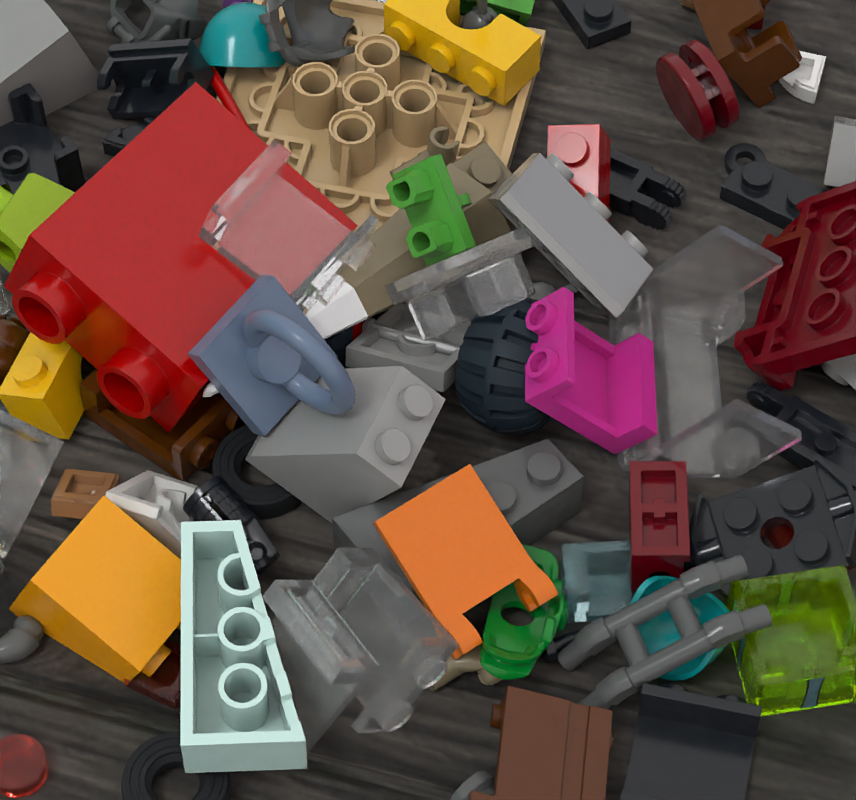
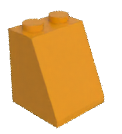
(108, 594)

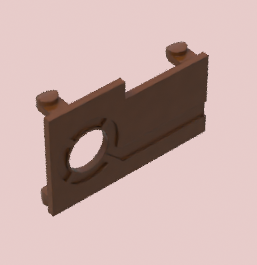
(549, 748)

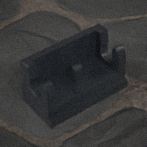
(151, 75)

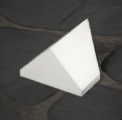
(155, 505)

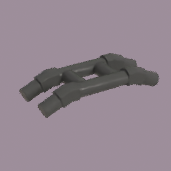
(694, 638)

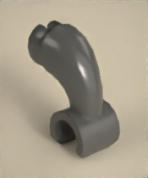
(21, 640)

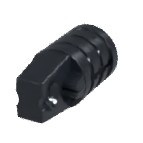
(218, 492)

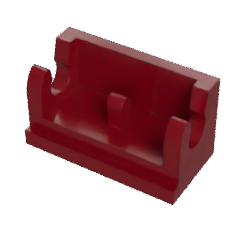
(658, 519)

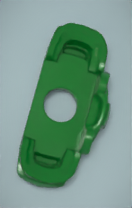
(513, 650)

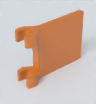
(460, 553)

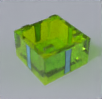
(809, 648)

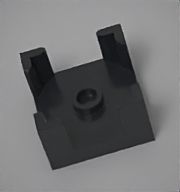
(32, 148)

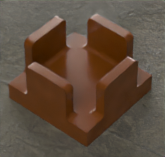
(748, 60)

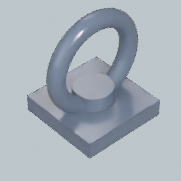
(269, 357)

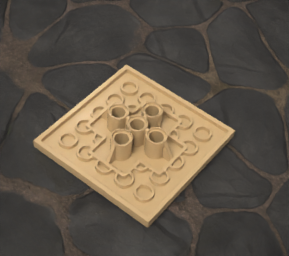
(368, 112)

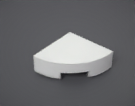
(806, 79)

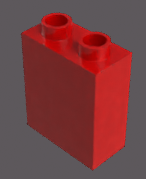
(125, 263)

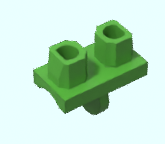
(432, 210)

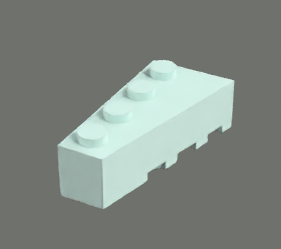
(232, 676)

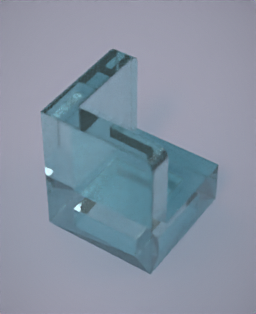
(595, 578)

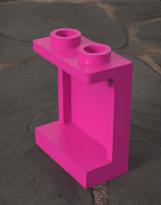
(587, 381)

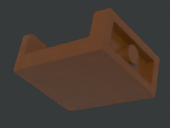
(182, 450)

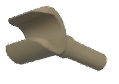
(436, 145)

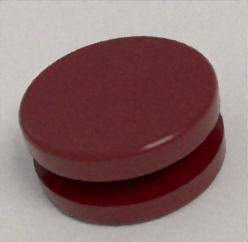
(697, 89)

